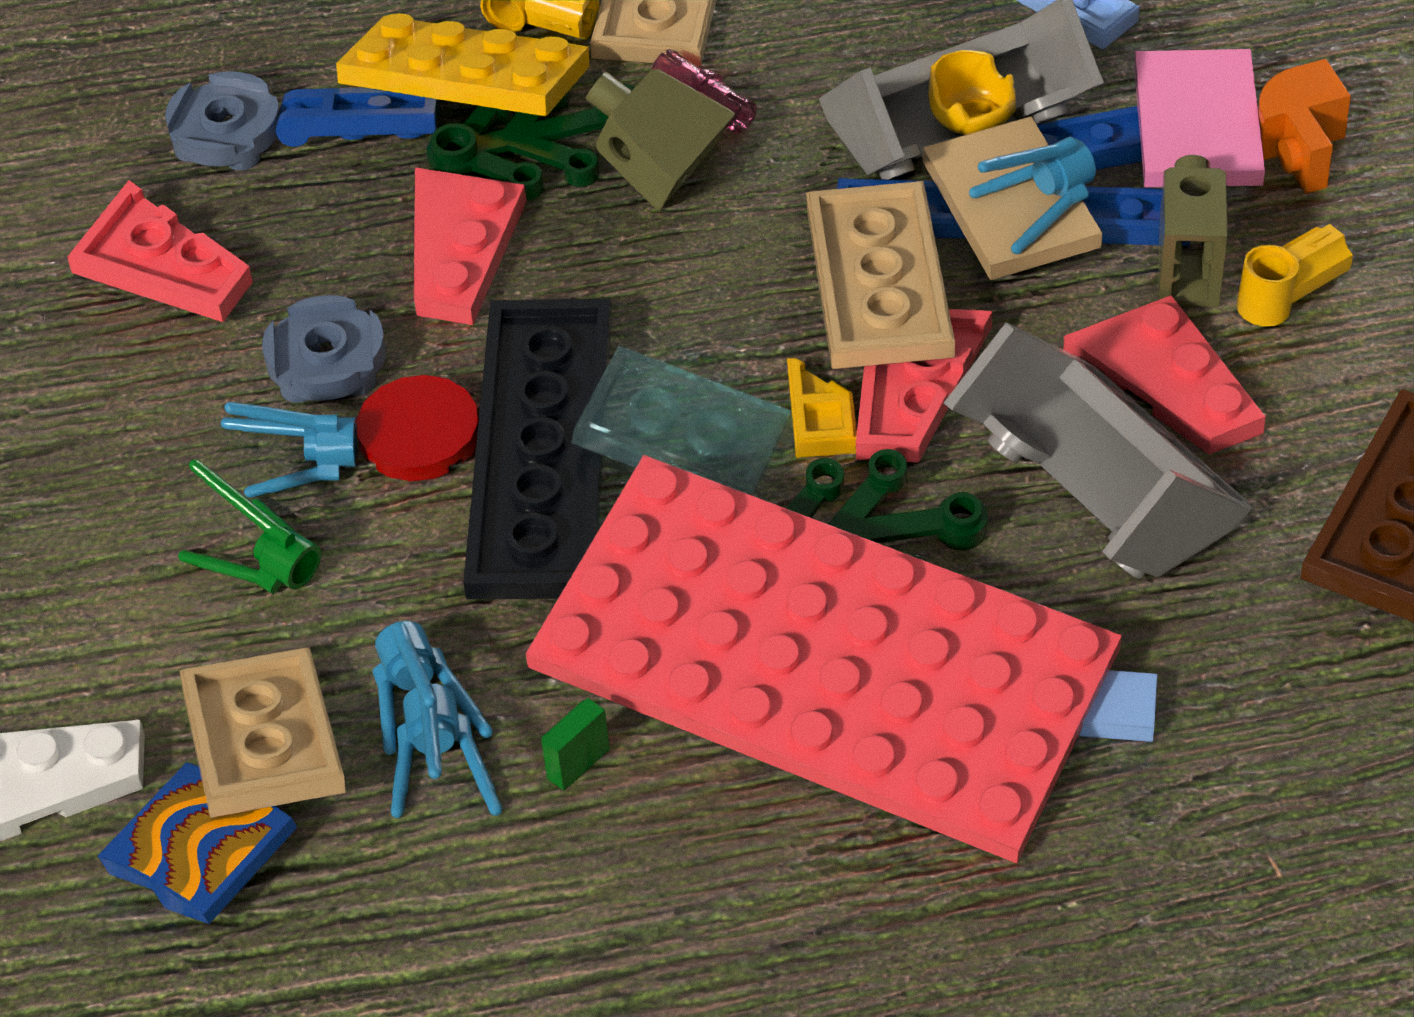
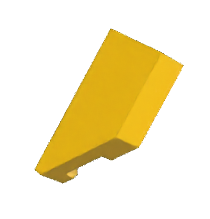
(820, 414)

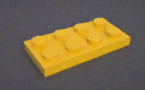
(464, 64)

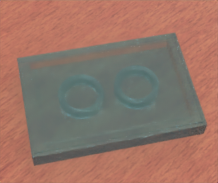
(680, 421)

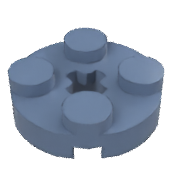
(235, 143)
(315, 376)

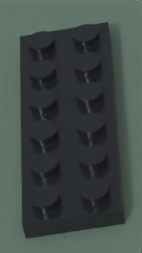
(531, 485)

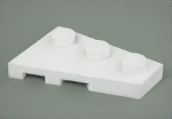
(67, 770)

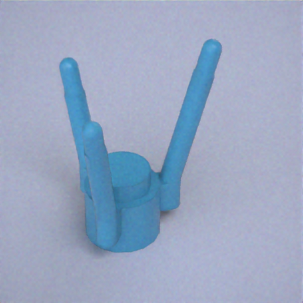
(1057, 170)
(326, 440)
(410, 663)
(432, 733)

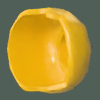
(970, 92)

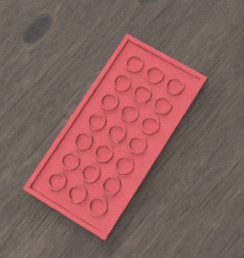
(827, 656)

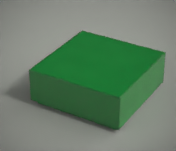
(575, 743)

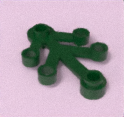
(468, 148)
(856, 512)

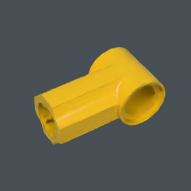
(562, 16)
(1281, 275)

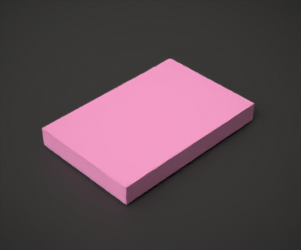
(1199, 107)

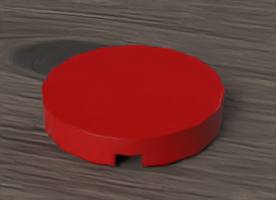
(417, 427)

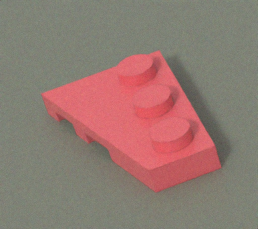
(460, 240)
(159, 258)
(1174, 370)
(906, 399)

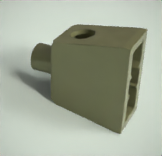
(657, 131)
(1192, 211)

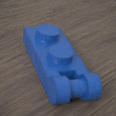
(353, 114)

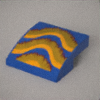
(187, 856)

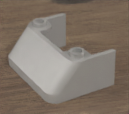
(889, 116)
(1100, 449)

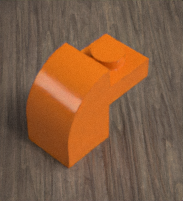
(1301, 117)

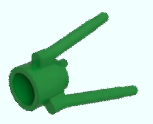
(281, 551)

